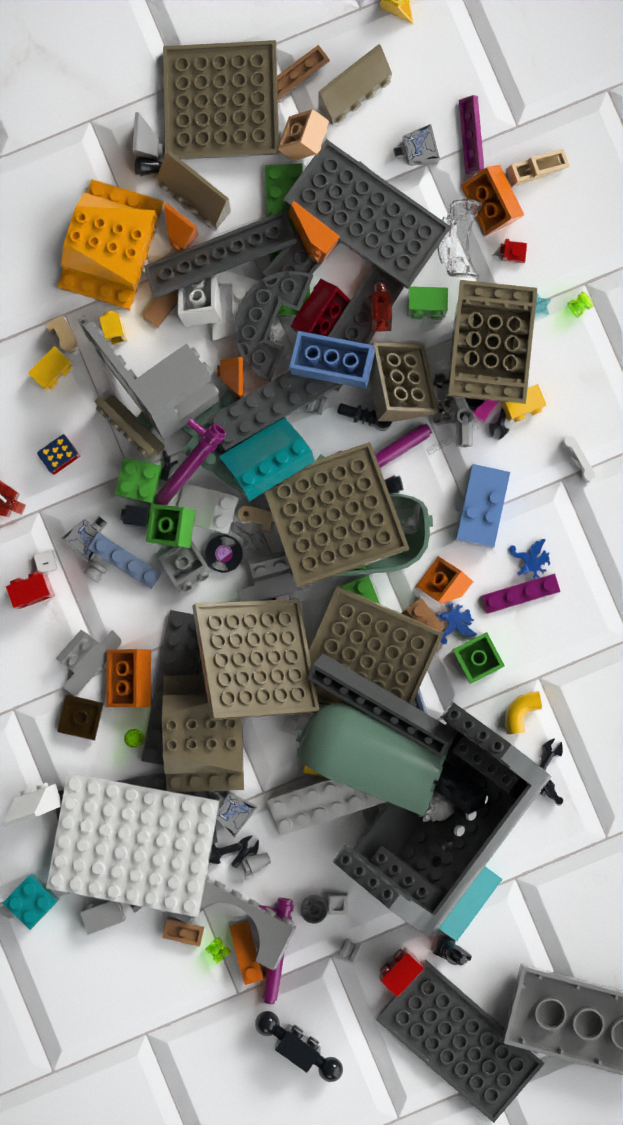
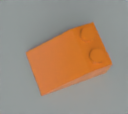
(315, 235)

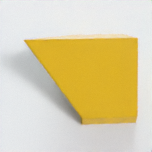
(399, 8)

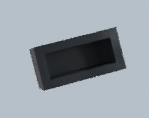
(135, 516)

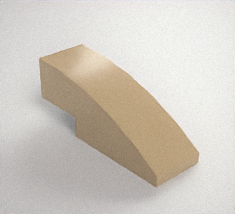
(537, 167)

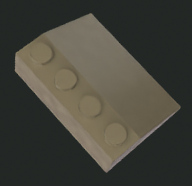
(355, 85)
(193, 190)
(401, 382)

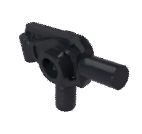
(549, 790)

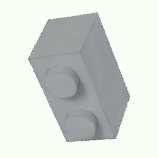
(102, 915)

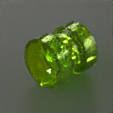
(579, 305)
(134, 738)
(218, 950)

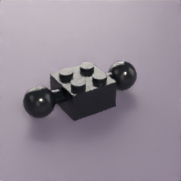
(298, 1047)

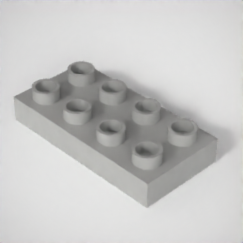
(566, 1019)

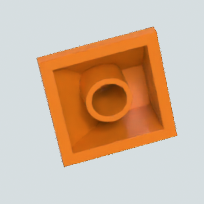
(180, 229)
(232, 375)
(444, 581)

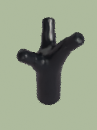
(167, 466)

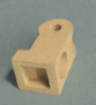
(67, 340)
(251, 514)

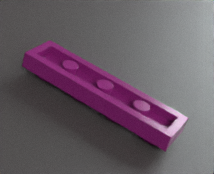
(471, 134)
(520, 593)

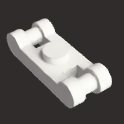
(579, 458)

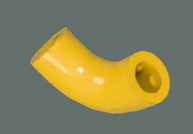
(518, 709)

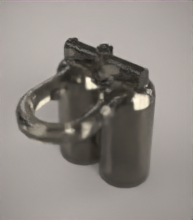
(444, 415)

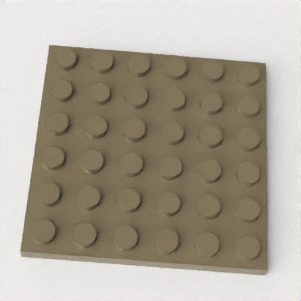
(221, 99)
(336, 516)
(374, 644)
(255, 658)

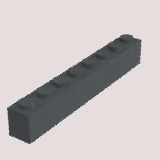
(382, 705)

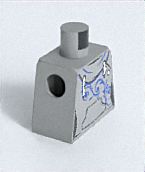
(419, 147)
(81, 535)
(233, 812)

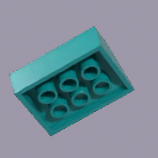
(267, 458)
(470, 904)

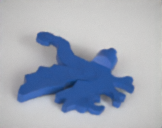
(532, 562)
(454, 619)

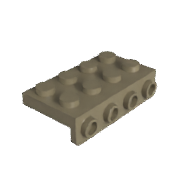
(125, 420)

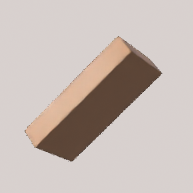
(161, 308)

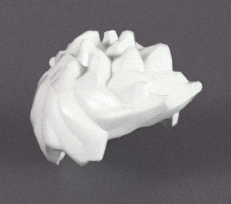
(438, 808)

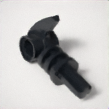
(362, 415)
(450, 951)

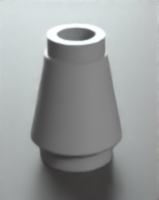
(255, 863)

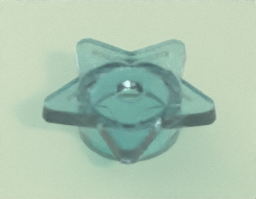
(543, 309)

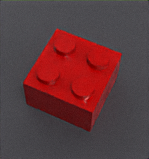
(30, 590)
(400, 971)

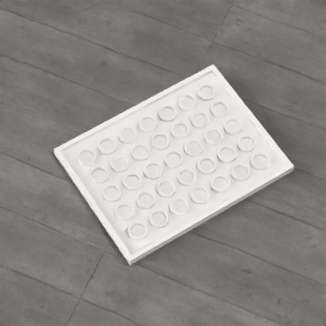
(133, 844)

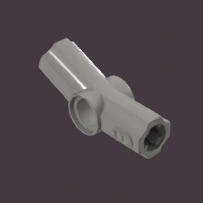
(463, 429)

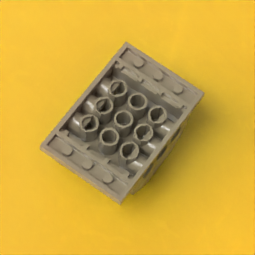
(492, 341)
(198, 750)

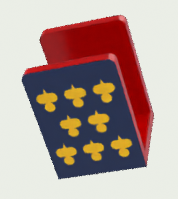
(58, 454)

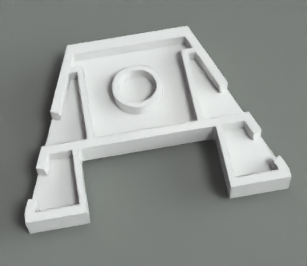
(240, 285)

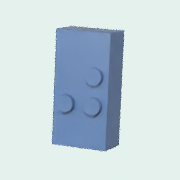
(332, 359)
(482, 506)

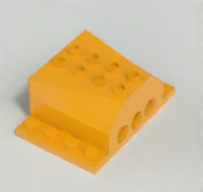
(108, 243)

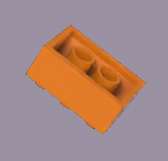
(497, 198)
(128, 678)

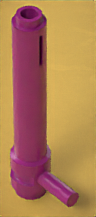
(206, 444)
(402, 444)
(272, 979)

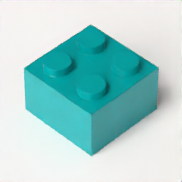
(31, 901)

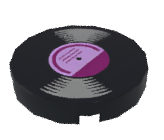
(223, 553)

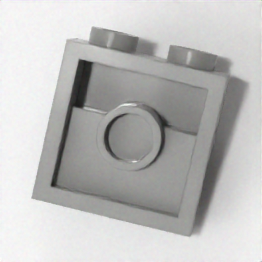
(184, 566)

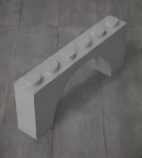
(272, 930)

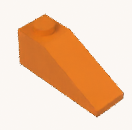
(246, 952)

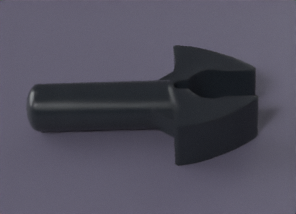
(500, 423)
(549, 755)
(223, 851)
(244, 852)

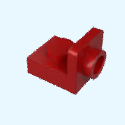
(513, 251)

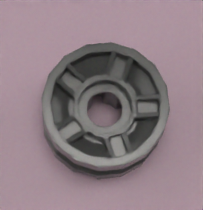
(313, 917)

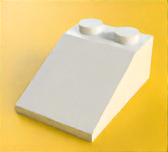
(200, 302)
(213, 508)
(32, 804)

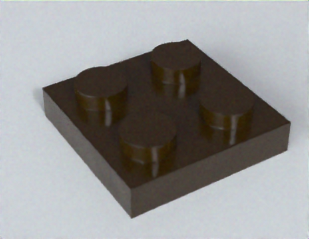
(80, 717)

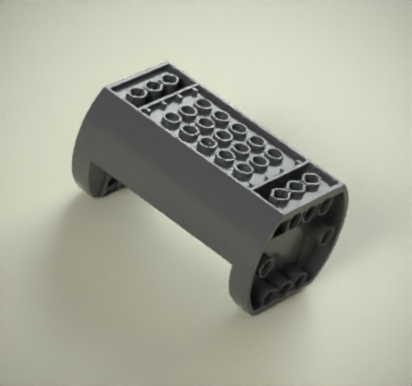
(400, 849)

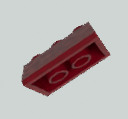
(321, 309)

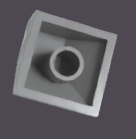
(145, 141)

